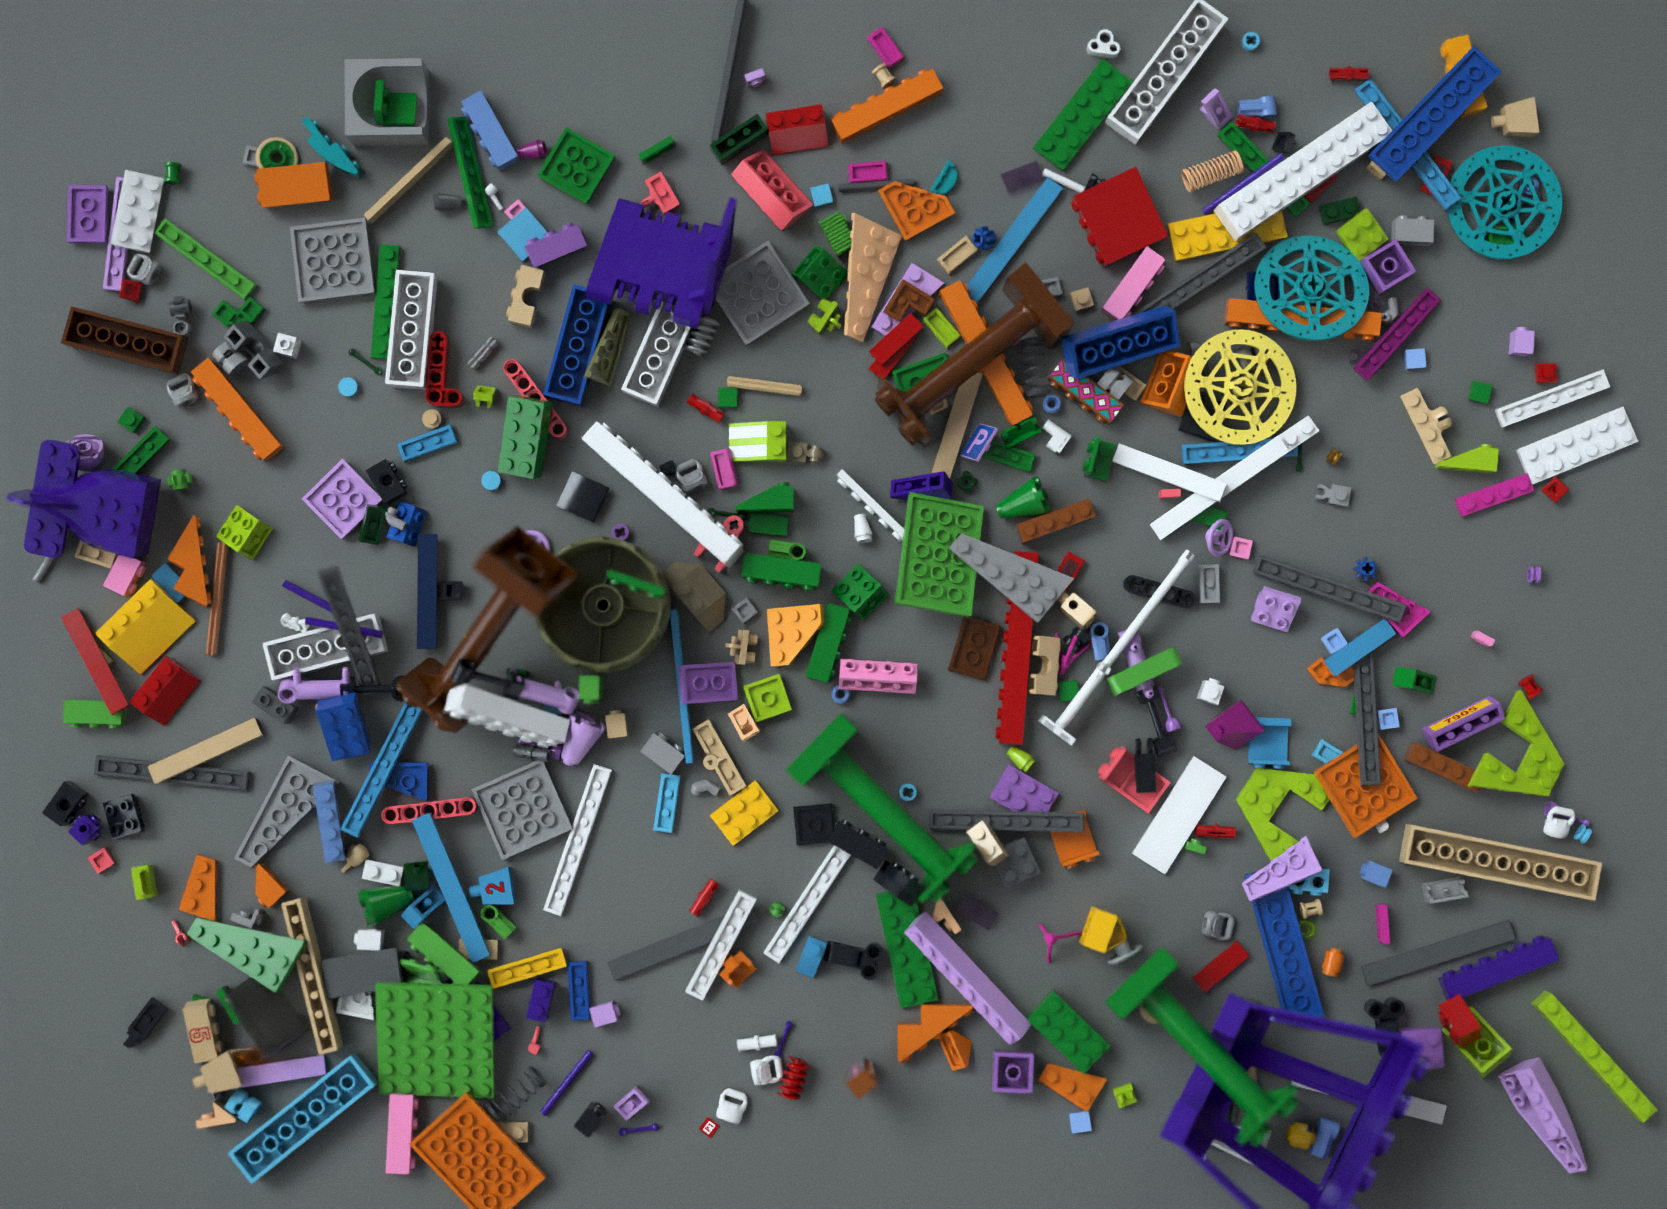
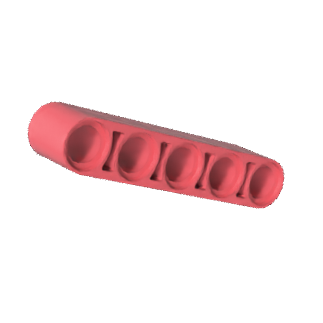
(531, 391)
(420, 810)

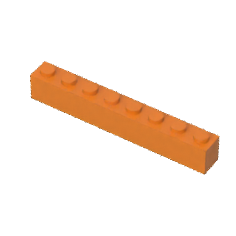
(1248, 313)
(997, 375)

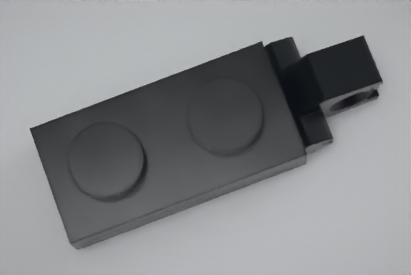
(145, 1022)

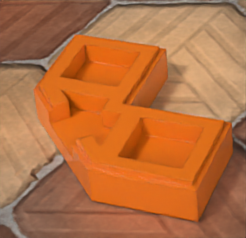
(1323, 675)

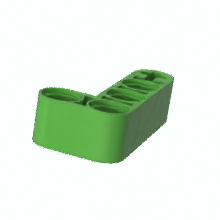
(1144, 671)

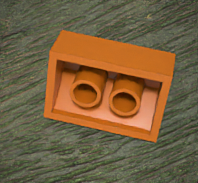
(1166, 383)

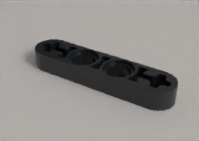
(1181, 603)

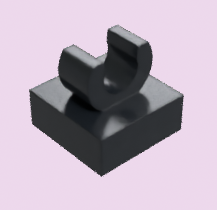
(1284, 142)

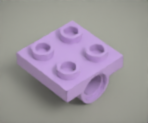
(1275, 608)

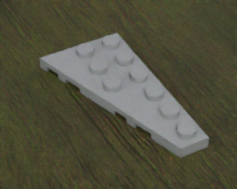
(1020, 580)
(282, 809)

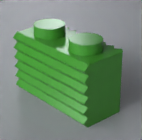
(837, 233)

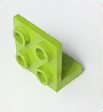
(244, 532)

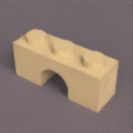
(527, 280)
(1048, 651)

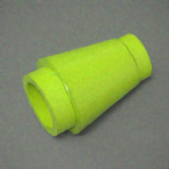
(1021, 758)

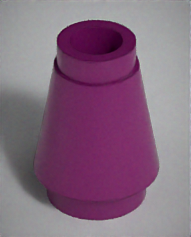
(535, 149)

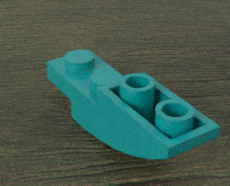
(333, 154)

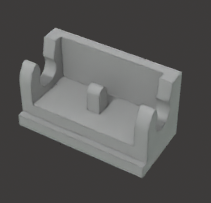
(1444, 890)

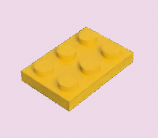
(744, 813)

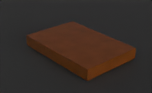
(974, 648)

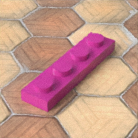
(1494, 495)

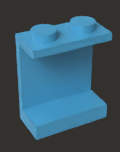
(1270, 745)

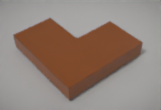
(907, 296)

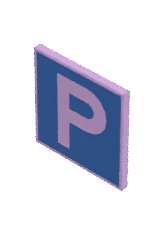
(978, 442)

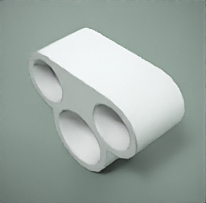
(1103, 48)

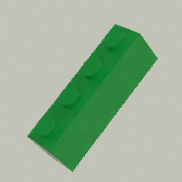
(827, 643)

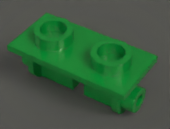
(1016, 435)

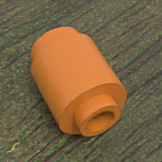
(1333, 962)

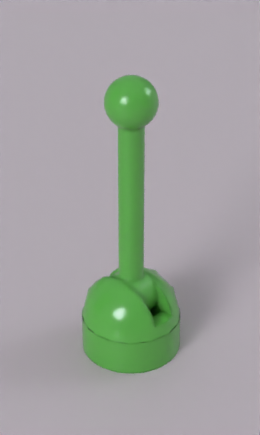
(778, 906)

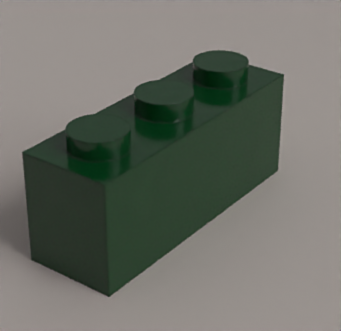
(739, 139)

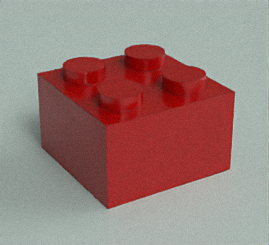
(1460, 1021)

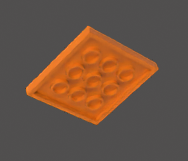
(1364, 805)

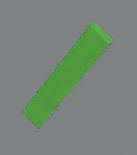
(205, 259)

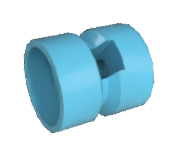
(243, 1105)

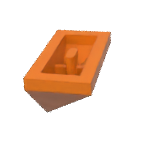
(956, 1049)

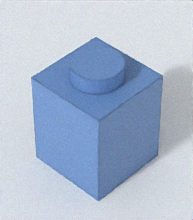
(1375, 873)

